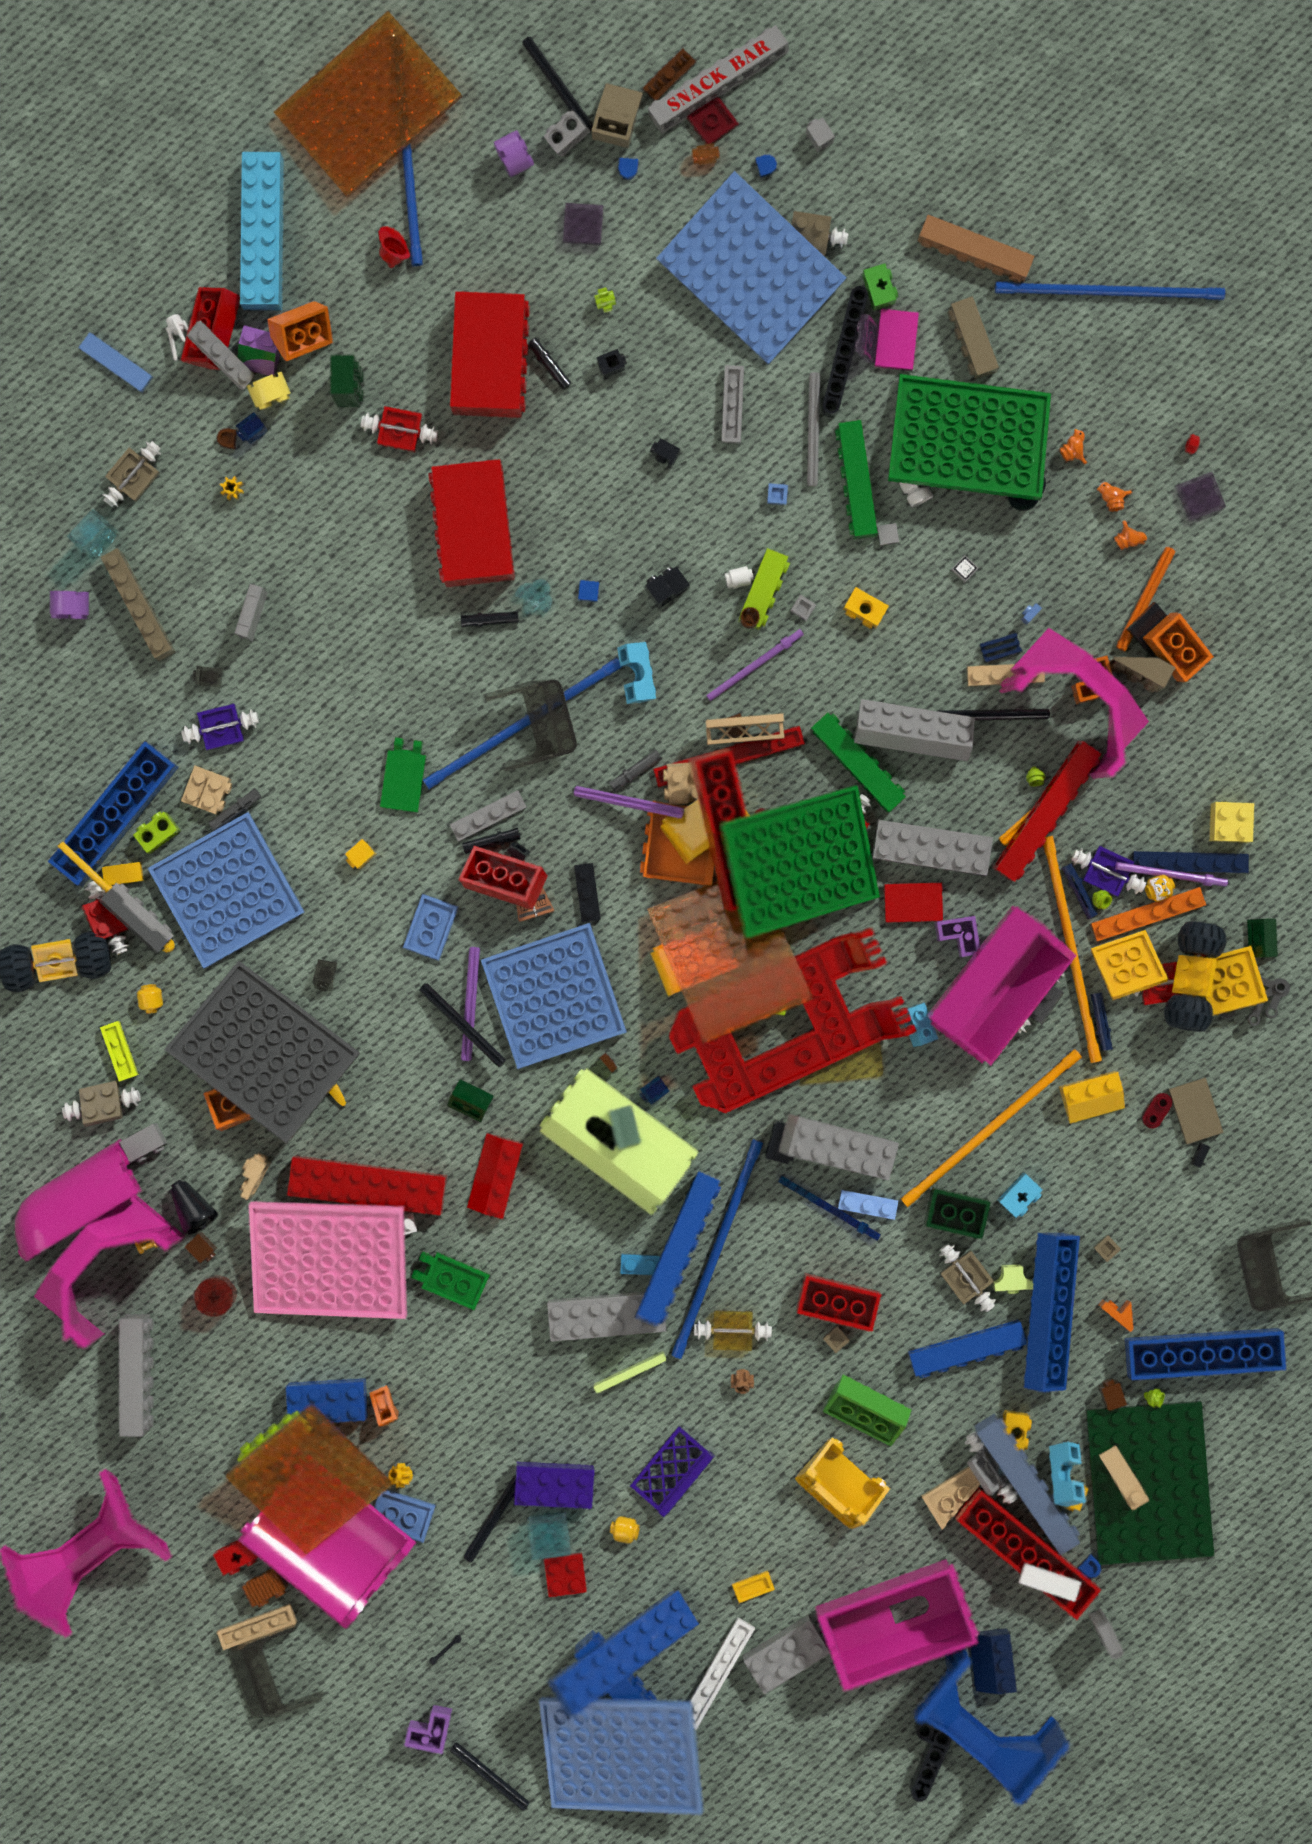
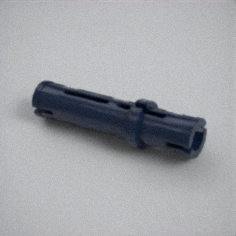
(1088, 911)
(1101, 1021)

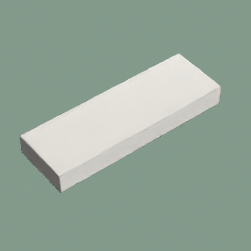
(1049, 1582)

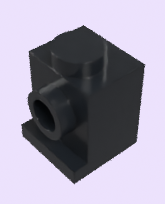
(613, 356)
(665, 452)

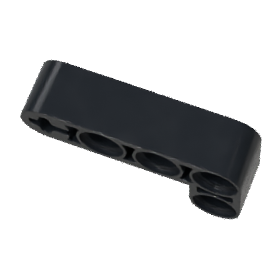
(928, 1762)

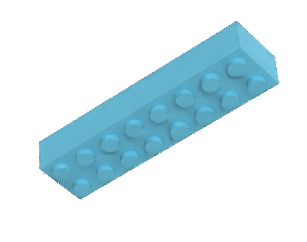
(261, 231)

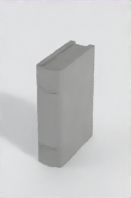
(251, 612)
(1106, 1634)

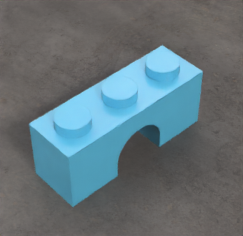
(637, 657)
(1063, 1459)

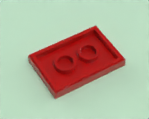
(913, 902)

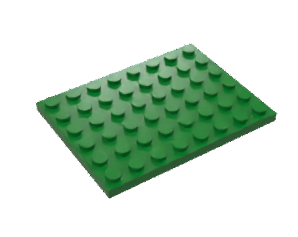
(969, 437)
(800, 861)

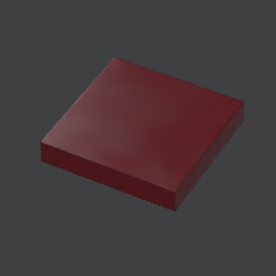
(712, 120)

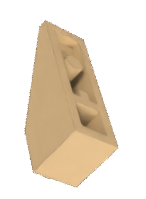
(1124, 1478)

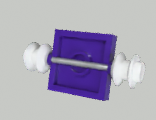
(220, 727)
(1103, 874)

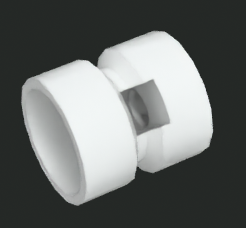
(916, 493)

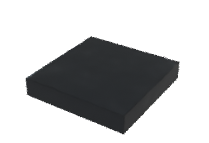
(1145, 623)

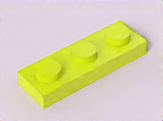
(119, 1051)

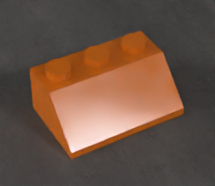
(301, 330)

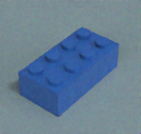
(336, 1399)

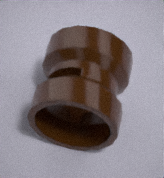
(749, 614)

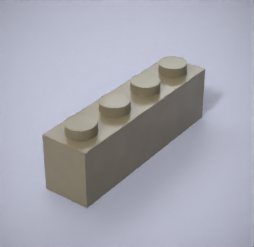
(973, 338)

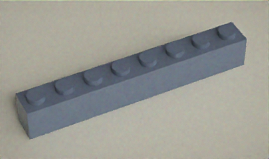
(1027, 1484)

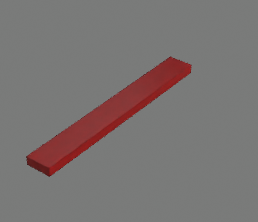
(750, 750)

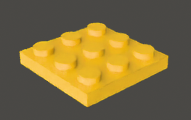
(1129, 965)
(1236, 982)

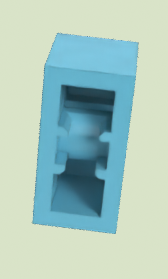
(925, 1031)
(1010, 1197)

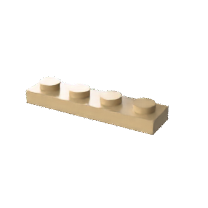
(994, 675)
(256, 1626)

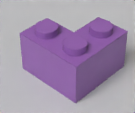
(963, 930)
(430, 1736)

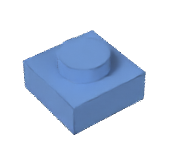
(777, 494)
(1030, 612)

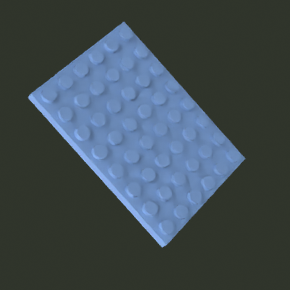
(751, 267)
(622, 1756)

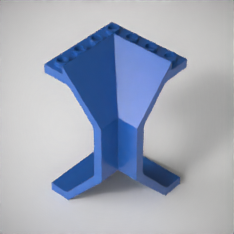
(1013, 1760)

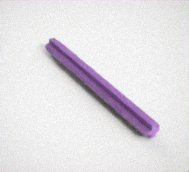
(628, 802)
(470, 1001)

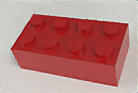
(503, 877)
(838, 1302)

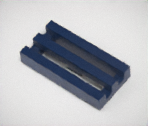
(1016, 643)

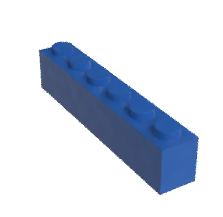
(967, 1348)

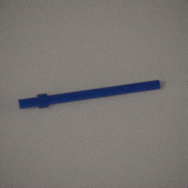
(861, 1227)

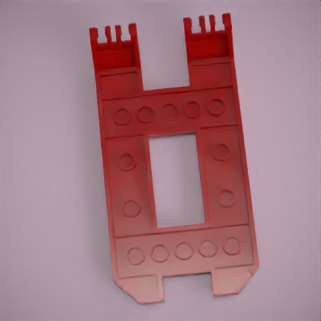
(834, 1035)

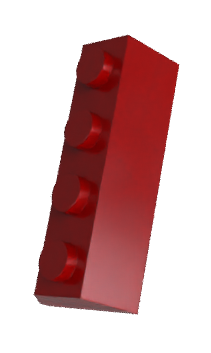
(218, 312)
(495, 1175)

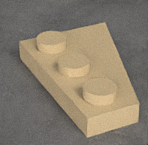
(950, 1495)

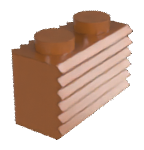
(264, 1586)

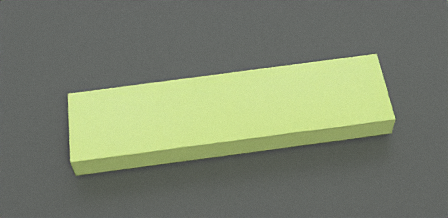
(629, 1372)

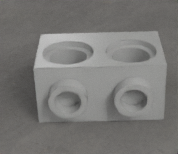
(569, 137)

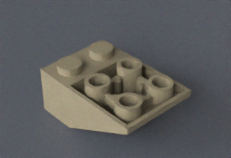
(616, 115)
(1148, 671)

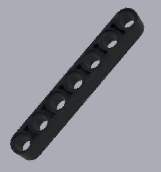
(848, 343)

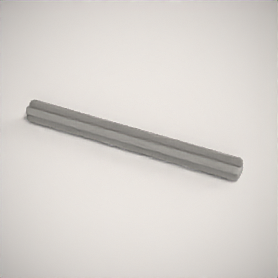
(813, 429)

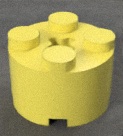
(268, 390)

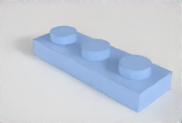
(868, 1204)

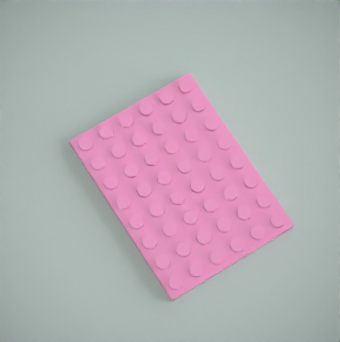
(328, 1260)

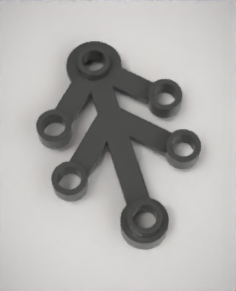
(1272, 991)

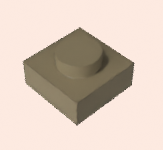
(1107, 1248)
(836, 1339)

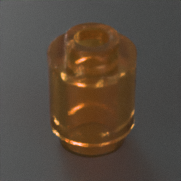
(705, 154)

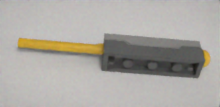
(128, 909)

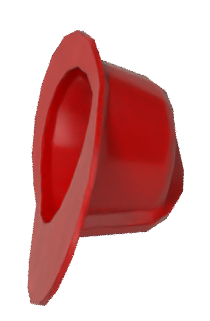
(392, 247)

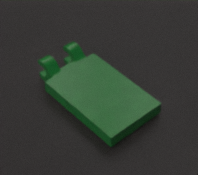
(403, 777)
(452, 1279)

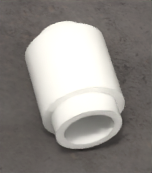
(739, 577)

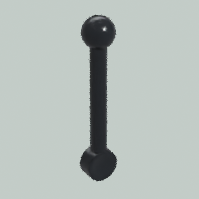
(457, 1639)

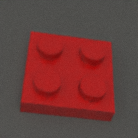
(565, 1575)

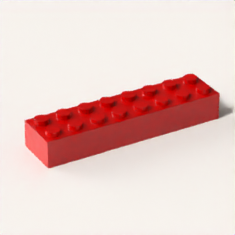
(719, 802)
(366, 1185)
(1021, 1545)

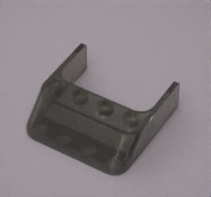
(547, 717)
(1261, 1268)
(257, 1681)

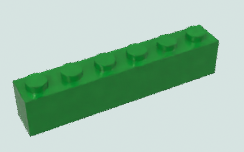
(857, 479)
(857, 762)

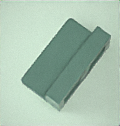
(624, 1126)

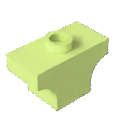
(1012, 1279)

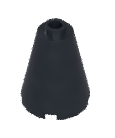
(191, 1207)

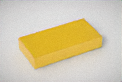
(123, 873)
(753, 1586)

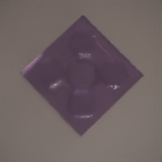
(583, 223)
(867, 338)
(1200, 496)

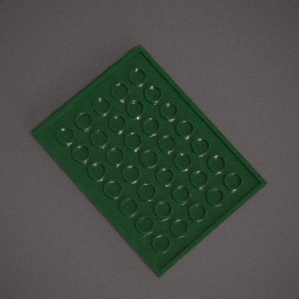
(1170, 1463)

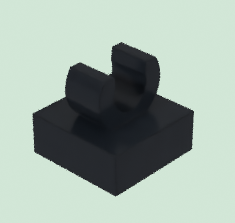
(518, 851)

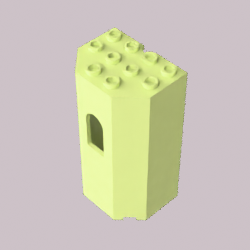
(639, 1171)

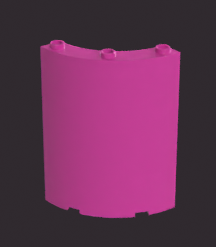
(341, 1568)

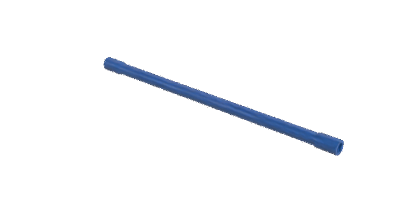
(415, 249)
(1011, 287)
(440, 775)
(752, 1156)

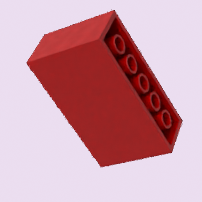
(489, 354)
(471, 523)

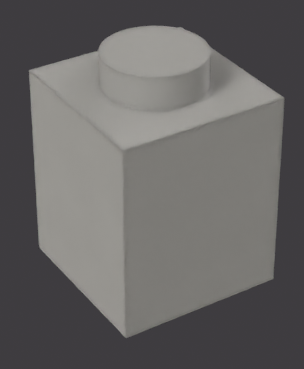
(819, 134)

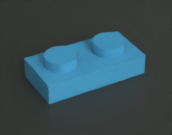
(638, 1264)

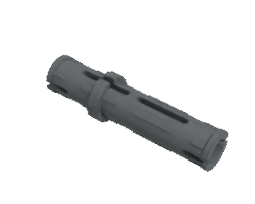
(634, 771)
(235, 809)

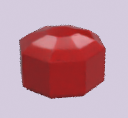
(1192, 444)

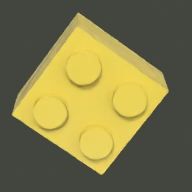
(1231, 822)

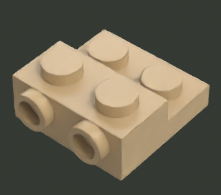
(680, 784)
(207, 790)
(255, 1171)

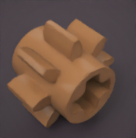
(742, 1381)

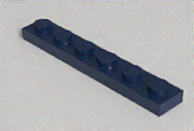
(1193, 861)

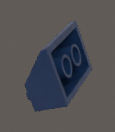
(993, 1662)

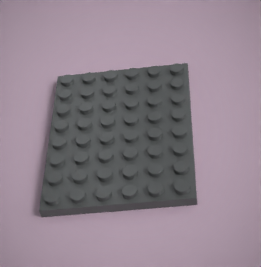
(262, 1052)

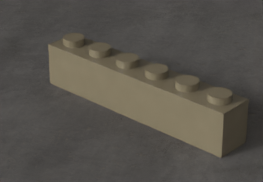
(138, 604)

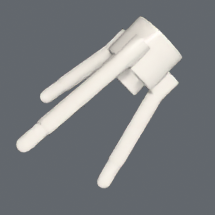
(177, 327)

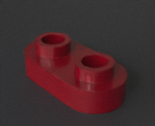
(1154, 1108)

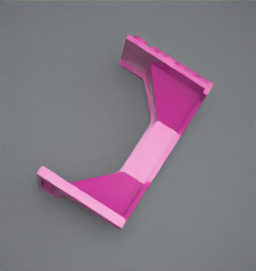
(1058, 655)
(123, 1224)
(48, 1579)

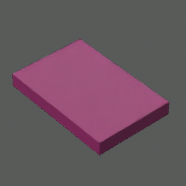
(896, 339)

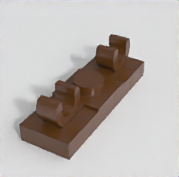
(669, 75)

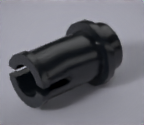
(1200, 1155)

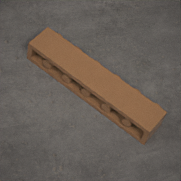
(975, 248)

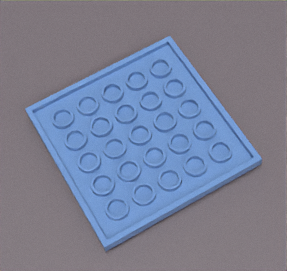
(226, 890)
(553, 995)

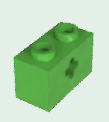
(879, 275)

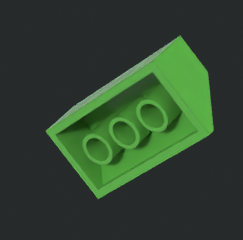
(867, 1410)

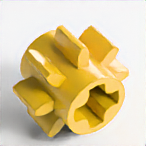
(237, 490)
(400, 1475)

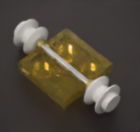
(732, 1330)

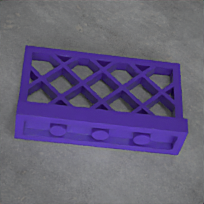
(684, 1483)

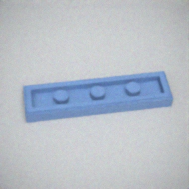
(115, 362)

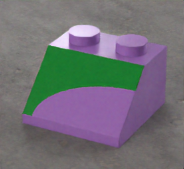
(258, 351)

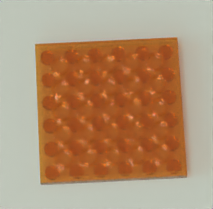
(308, 1478)

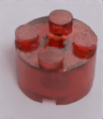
(206, 1302)

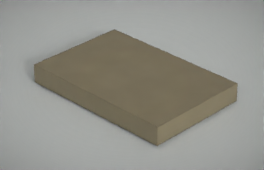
(1195, 1110)

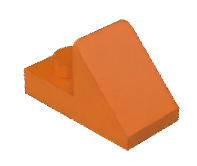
(1123, 1315)
(383, 1406)

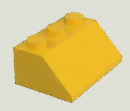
(1093, 1096)

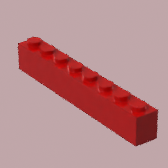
(1047, 810)

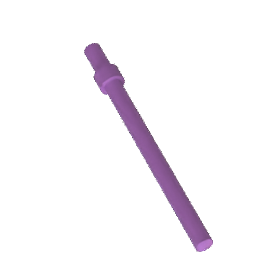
(785, 643)
(1206, 879)

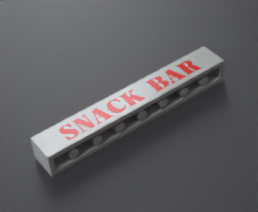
(718, 79)

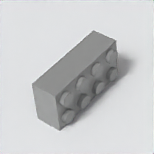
(786, 1654)

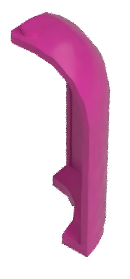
(74, 1200)

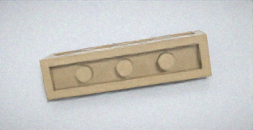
(745, 721)

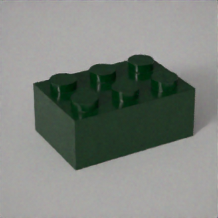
(346, 381)
(957, 1213)

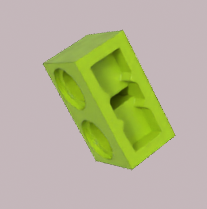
(159, 837)

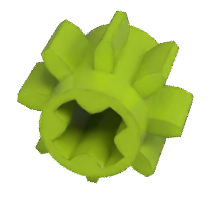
(605, 299)

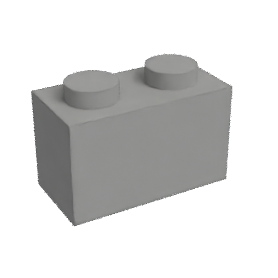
(143, 1142)

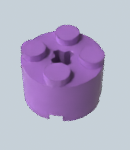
(513, 153)
(69, 603)

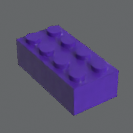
(554, 1485)

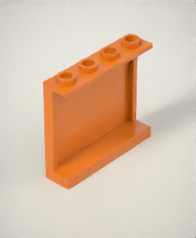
(664, 861)

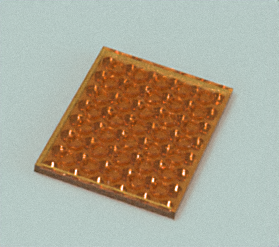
(367, 104)
(719, 971)

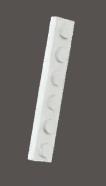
(720, 1668)

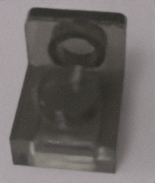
(208, 676)
(324, 975)

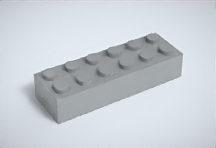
(914, 730)
(932, 848)
(838, 1147)
(597, 1317)
(135, 1375)

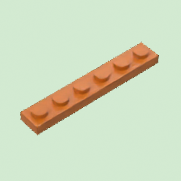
(1148, 914)

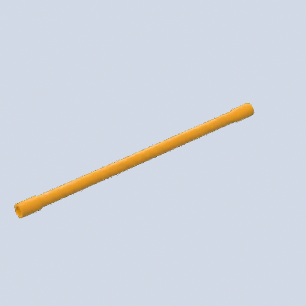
(1092, 1045)
(915, 1193)

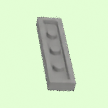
(220, 355)
(732, 404)
(488, 816)

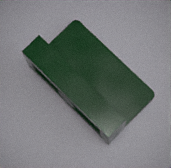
(1262, 937)
(470, 1100)

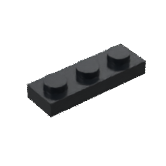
(587, 892)

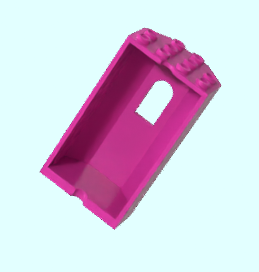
(1001, 985)
(871, 1645)

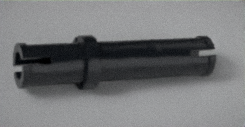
(552, 367)
(489, 619)
(492, 840)

